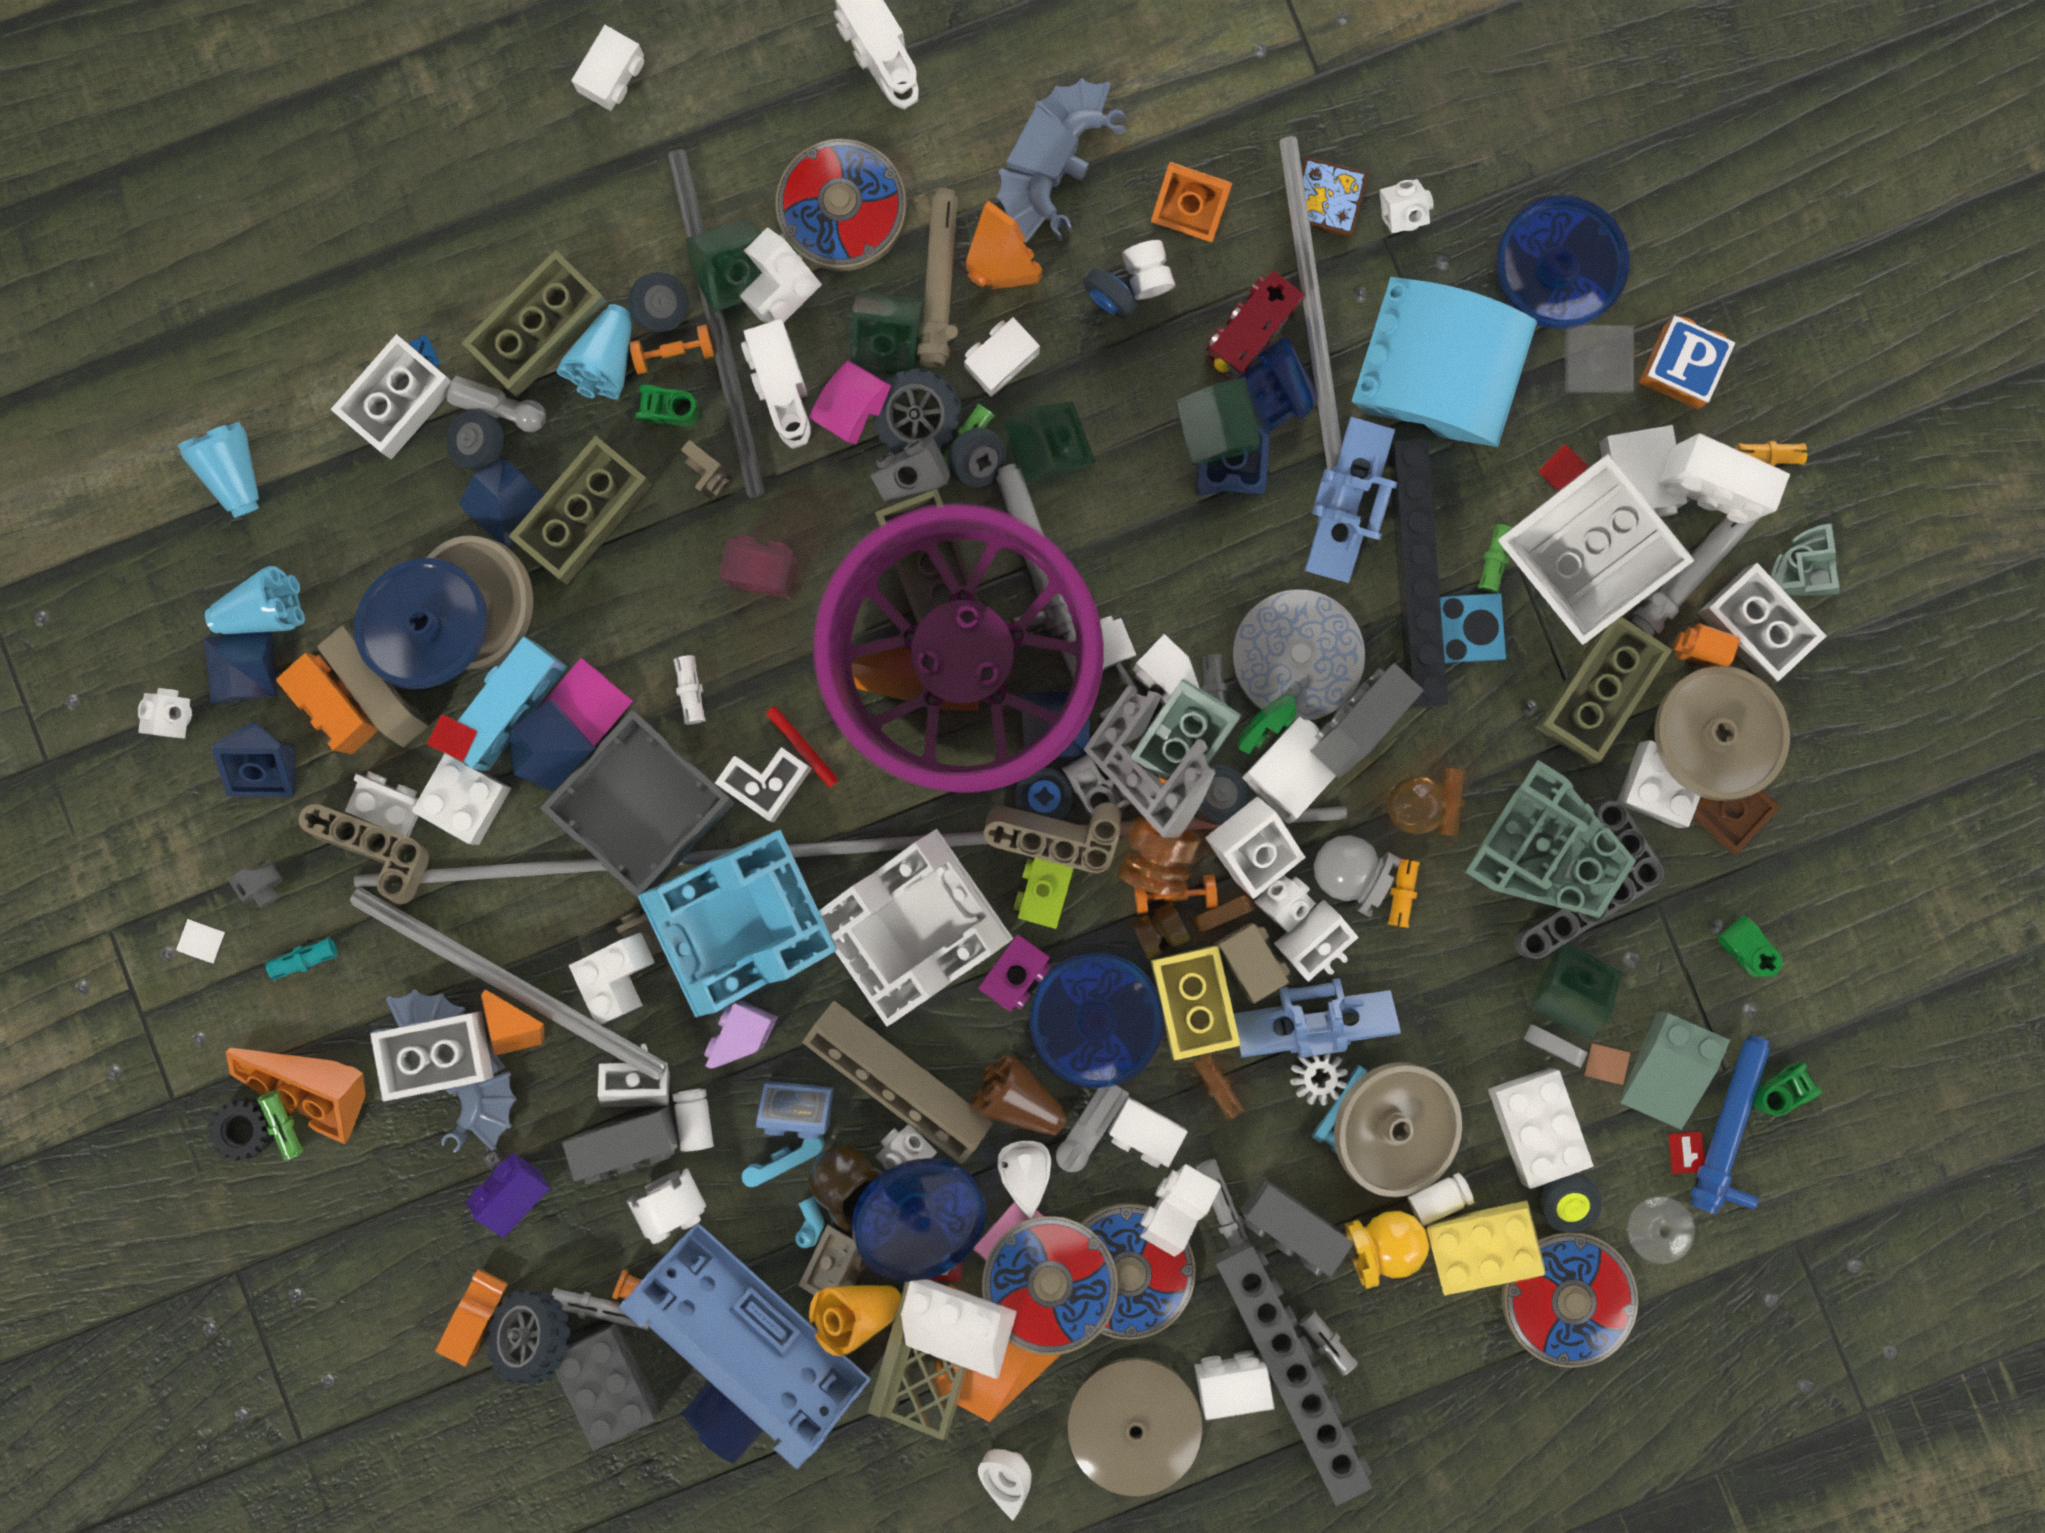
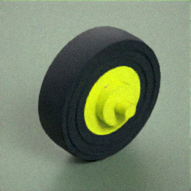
(1571, 1203)

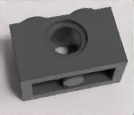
(898, 486)

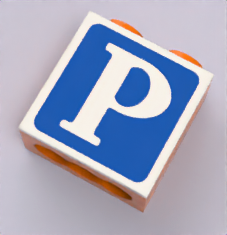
(1687, 362)

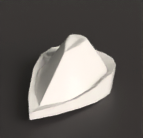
(1026, 1173)
(1006, 1479)

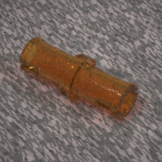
(1453, 792)
(1218, 1086)

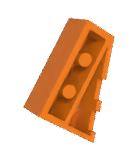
(327, 703)

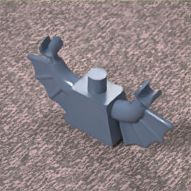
(1048, 151)
(483, 1103)

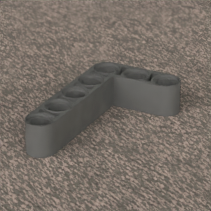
(1632, 889)

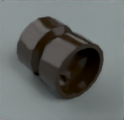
(1159, 931)

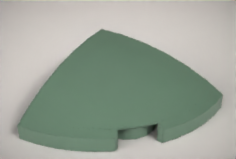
(1809, 564)

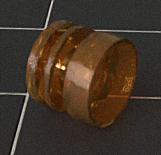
(1158, 860)

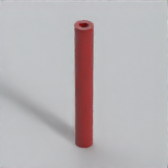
(802, 747)

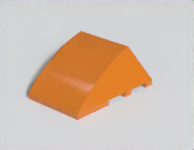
(988, 1395)

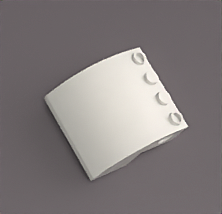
(913, 927)

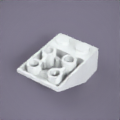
(1164, 668)

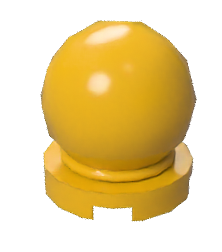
(1388, 1246)

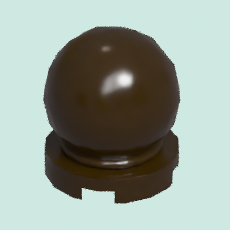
(839, 1180)

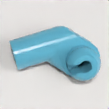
(813, 1224)

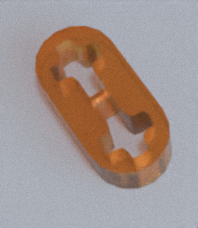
(1223, 913)

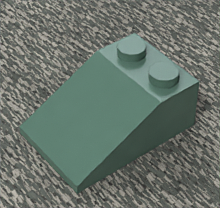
(1181, 721)
(1673, 1069)

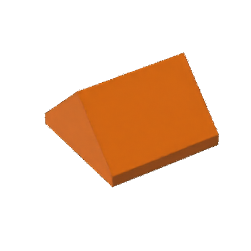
(1191, 202)
(510, 1027)

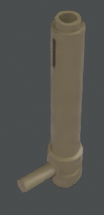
(935, 327)

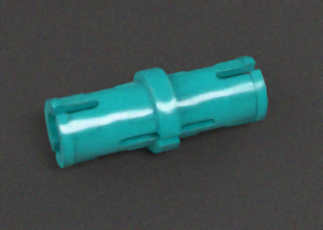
(301, 959)

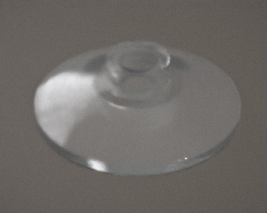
(1645, 1228)

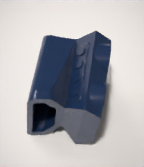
(1236, 474)

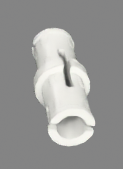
(689, 690)

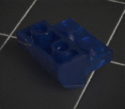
(1279, 386)
(721, 1424)

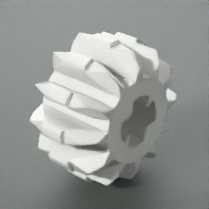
(1328, 1082)

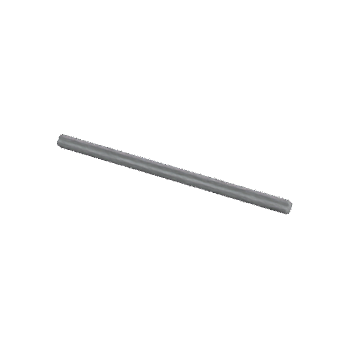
(1311, 299)
(509, 983)

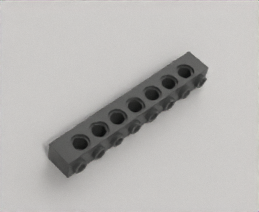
(1341, 1481)

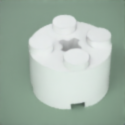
(667, 1205)

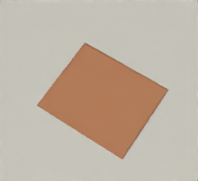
(1607, 1064)

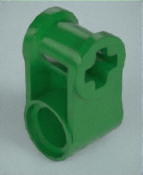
(661, 405)
(1747, 944)
(1791, 1088)

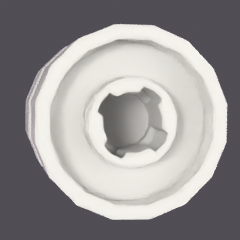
(1146, 265)

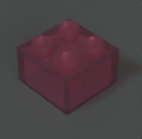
(759, 567)

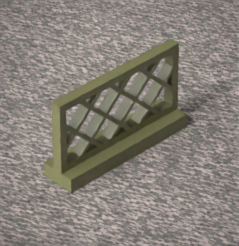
(894, 1376)

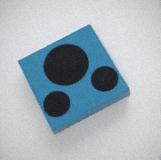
(1473, 628)

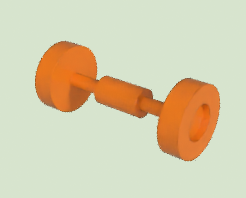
(671, 349)
(1208, 891)

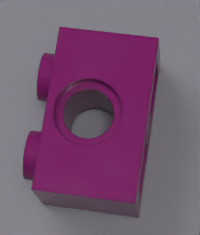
(1017, 953)

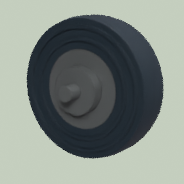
(658, 302)
(475, 440)
(1224, 796)

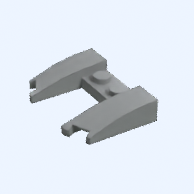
(1165, 806)

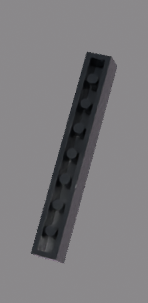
(1418, 571)

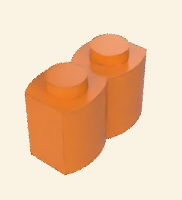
(1705, 646)

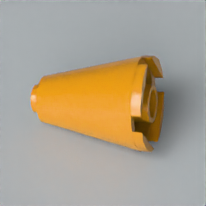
(852, 1315)

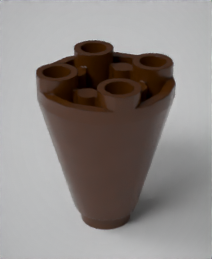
(1017, 1098)

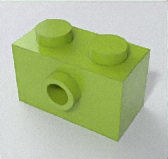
(1044, 892)

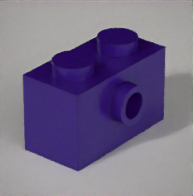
(507, 1195)

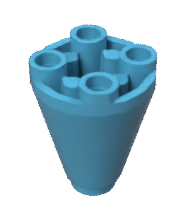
(600, 355)
(224, 466)
(259, 604)

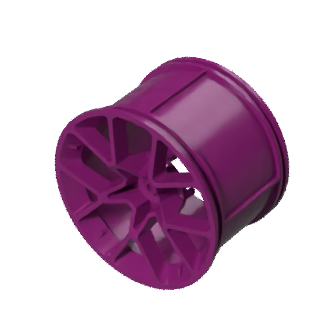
(957, 648)

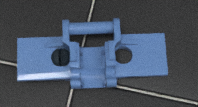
(1339, 496)
(1315, 1033)

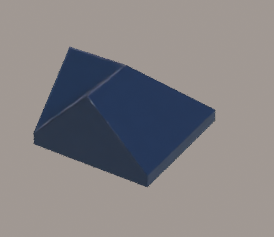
(500, 499)
(240, 667)
(1035, 727)
(548, 747)
(255, 764)

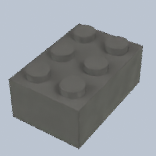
(1365, 719)
(622, 1145)
(1295, 1228)
(606, 1387)

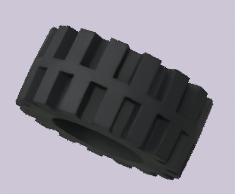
(221, 1135)

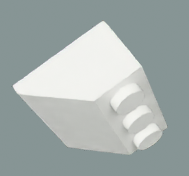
(956, 1326)

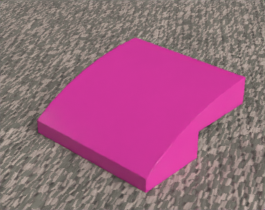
(848, 401)
(589, 700)

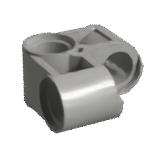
(1088, 780)

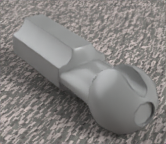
(471, 395)
(1091, 1125)

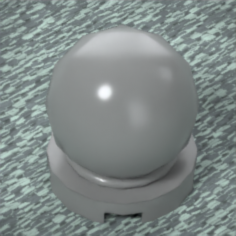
(1351, 870)

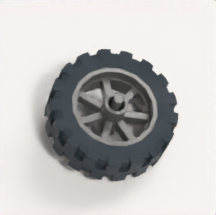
(934, 385)
(514, 1332)

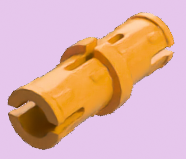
(1775, 453)
(1403, 893)

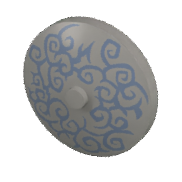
(1300, 648)

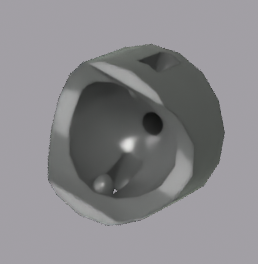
(257, 884)

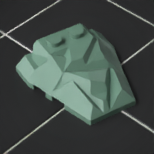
(1552, 848)

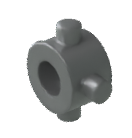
(493, 1158)

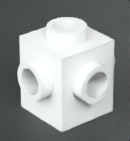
(1405, 206)
(164, 714)
(1286, 902)
(903, 1147)

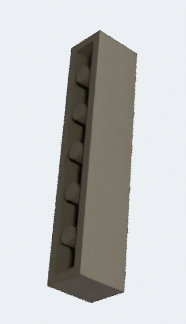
(897, 1082)

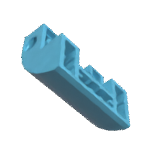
(1444, 360)
(737, 923)

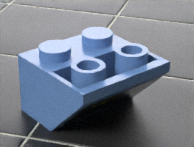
(795, 1108)

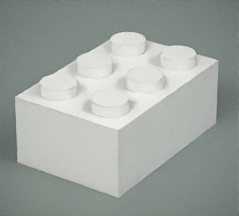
(393, 397)
(1723, 479)
(1768, 622)
(432, 1056)
(1540, 1127)

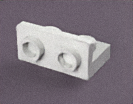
(383, 804)

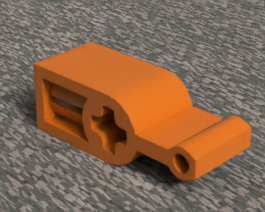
(472, 1318)

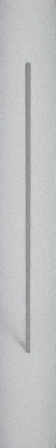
(797, 850)

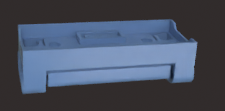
(746, 1343)

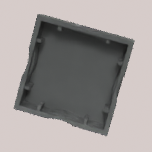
(637, 805)

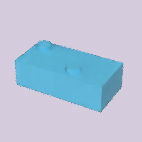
(507, 699)

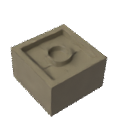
(1252, 962)

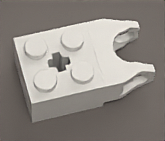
(878, 46)
(778, 379)

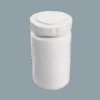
(693, 1120)
(1440, 1199)

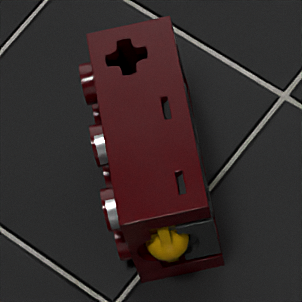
(1253, 326)

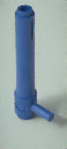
(1714, 1174)

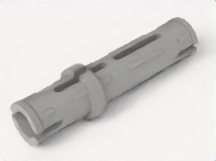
(1230, 1223)
(593, 1307)

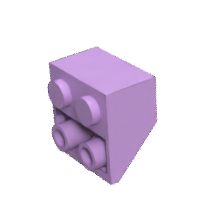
(743, 1033)

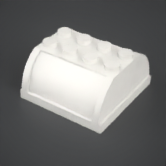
(1595, 549)

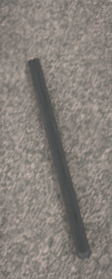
(719, 337)

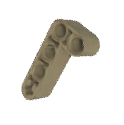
(377, 697)
(1052, 831)
(363, 842)

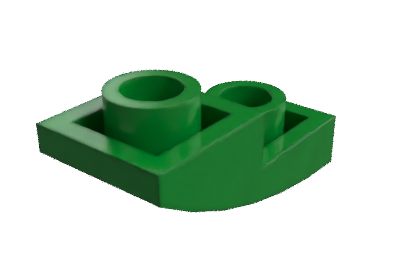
(1272, 717)

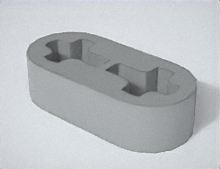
(1555, 1046)

